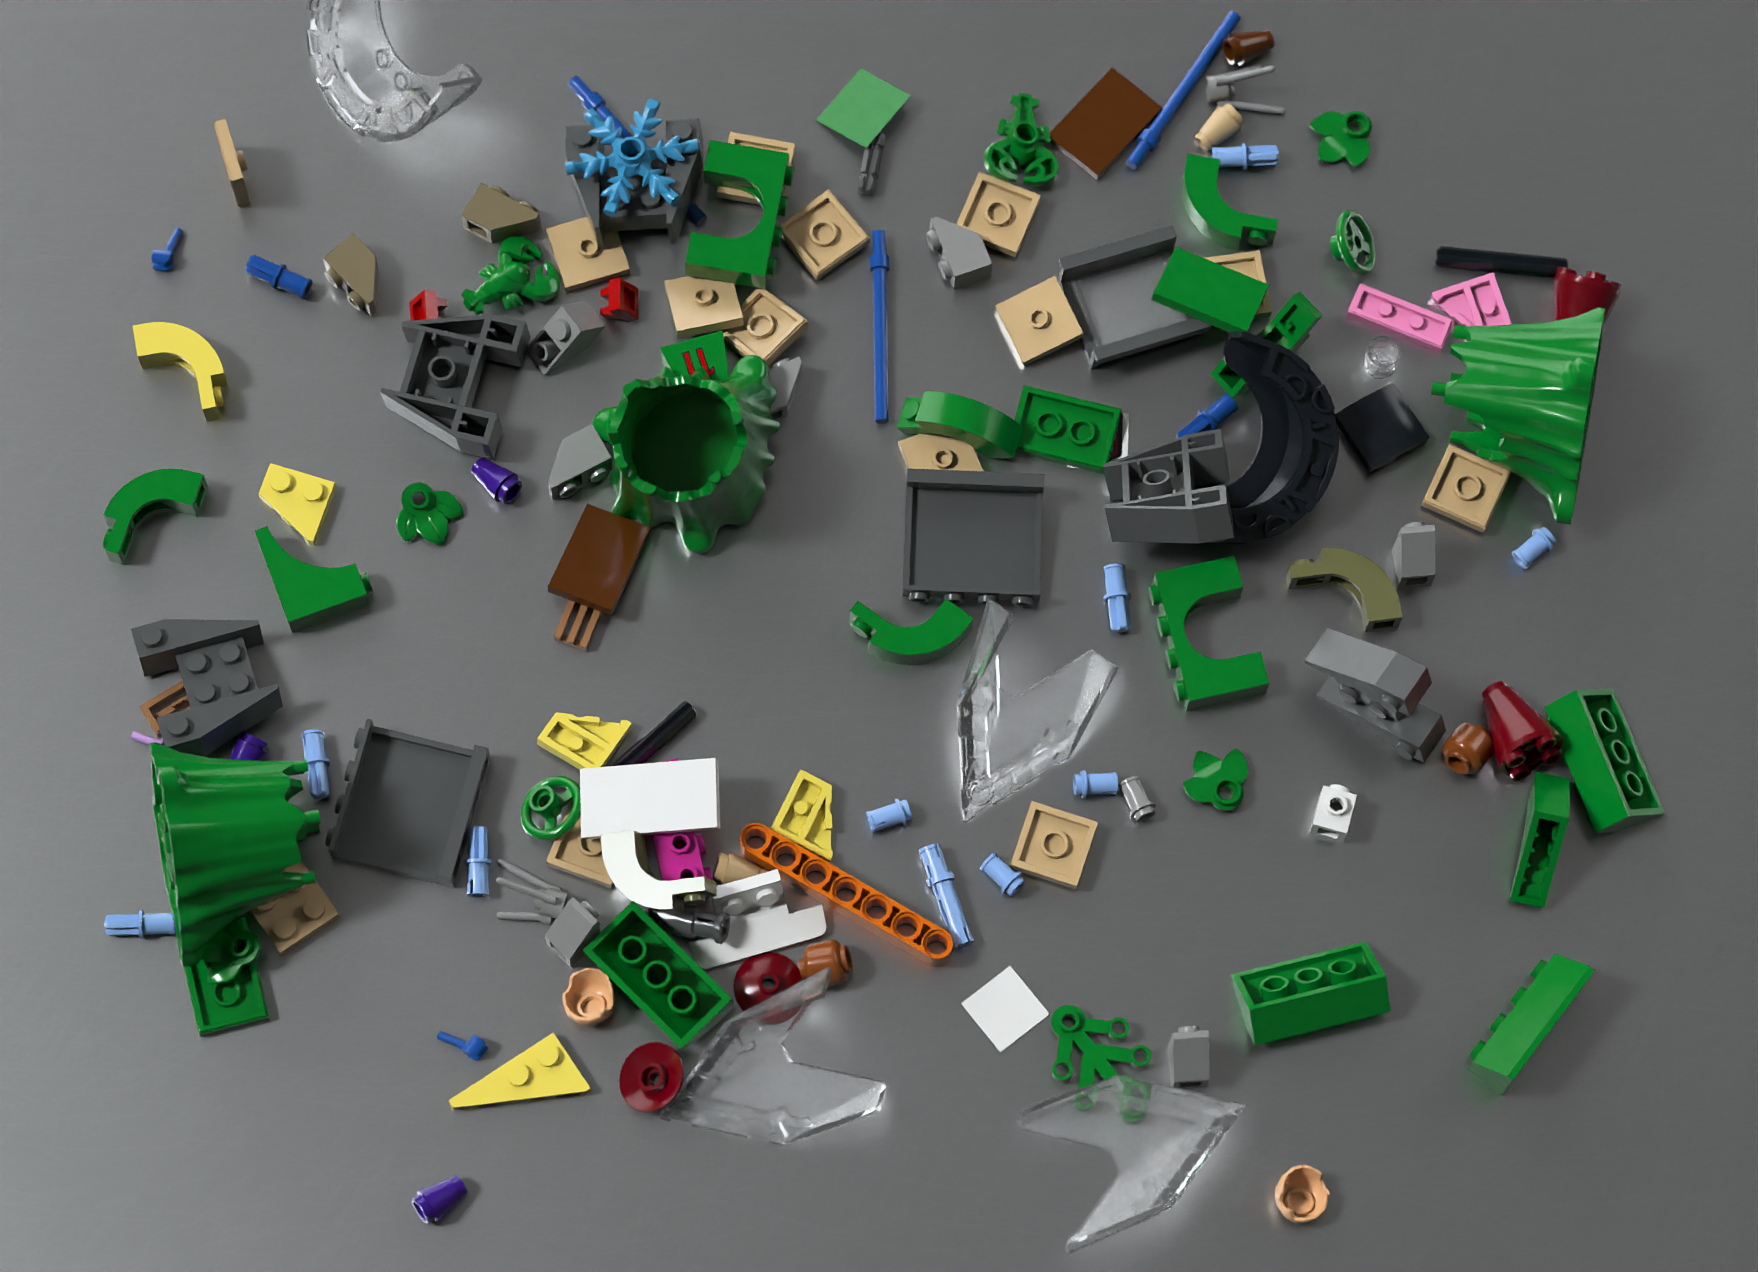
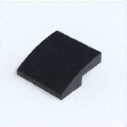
(1381, 427)

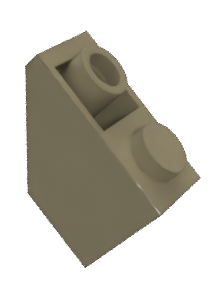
(497, 216)
(356, 271)

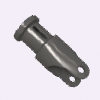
(694, 923)

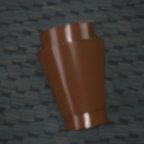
(1247, 45)

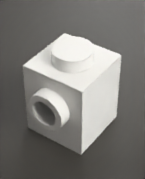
(1333, 812)

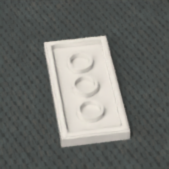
(650, 798)

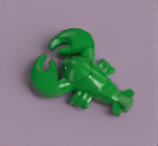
(1022, 146)
(513, 277)

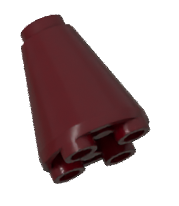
(1580, 294)
(1518, 732)

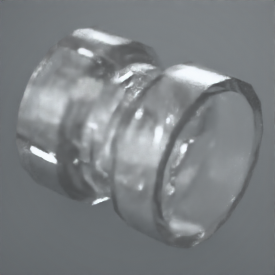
(1385, 350)

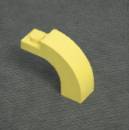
(177, 345)

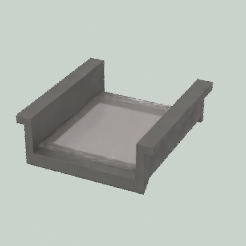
(1113, 294)

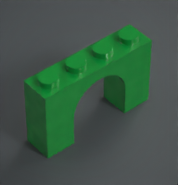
(744, 258)
(1200, 678)

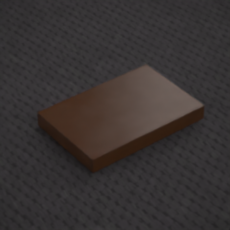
(1104, 123)
(599, 559)

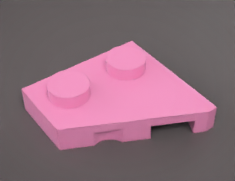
(1474, 302)

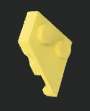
(298, 499)
(582, 740)
(807, 815)

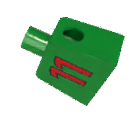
(702, 351)

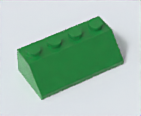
(1604, 760)
(659, 976)
(1311, 993)
(1529, 1021)

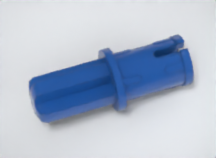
(278, 276)
(1211, 417)

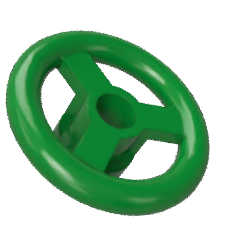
(1348, 244)
(549, 806)

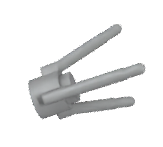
(1222, 87)
(549, 898)

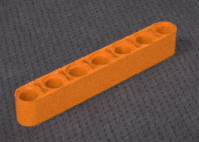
(854, 909)

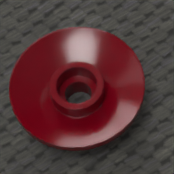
(750, 975)
(640, 1072)

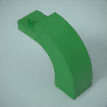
(1213, 215)
(1287, 329)
(964, 419)
(146, 495)
(916, 643)

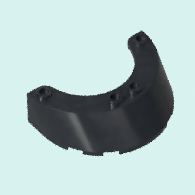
(1295, 444)

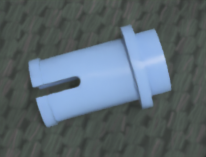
(1534, 547)
(1096, 783)
(889, 815)
(1003, 875)

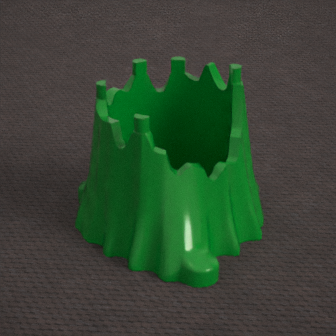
(1531, 398)
(691, 449)
(225, 839)

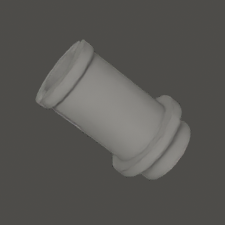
(1137, 799)

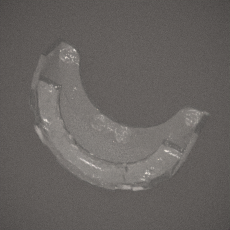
(368, 79)

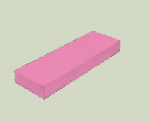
(1400, 318)

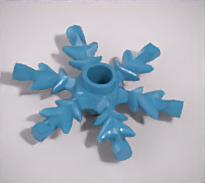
(631, 157)

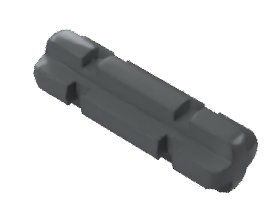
(871, 166)

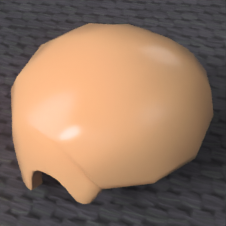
(589, 997)
(1301, 1194)

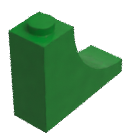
(309, 591)
(1542, 838)

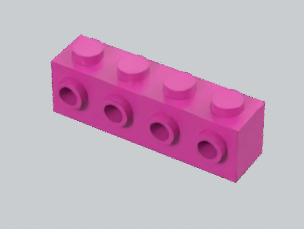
(680, 855)

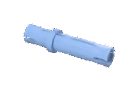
(944, 890)

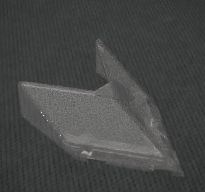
(1013, 737)
(755, 1089)
(1155, 1136)

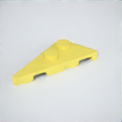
(536, 1073)

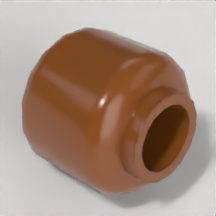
(1468, 748)
(824, 955)

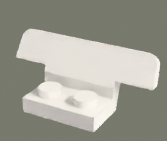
(757, 921)

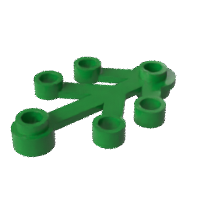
(1094, 1055)

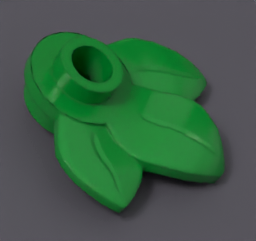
(1339, 140)
(429, 518)
(1217, 775)
(224, 954)

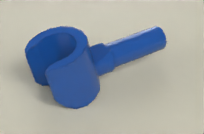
(164, 258)
(473, 1048)

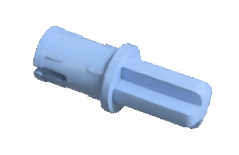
(1246, 155)
(1117, 597)
(317, 763)
(477, 862)
(139, 924)

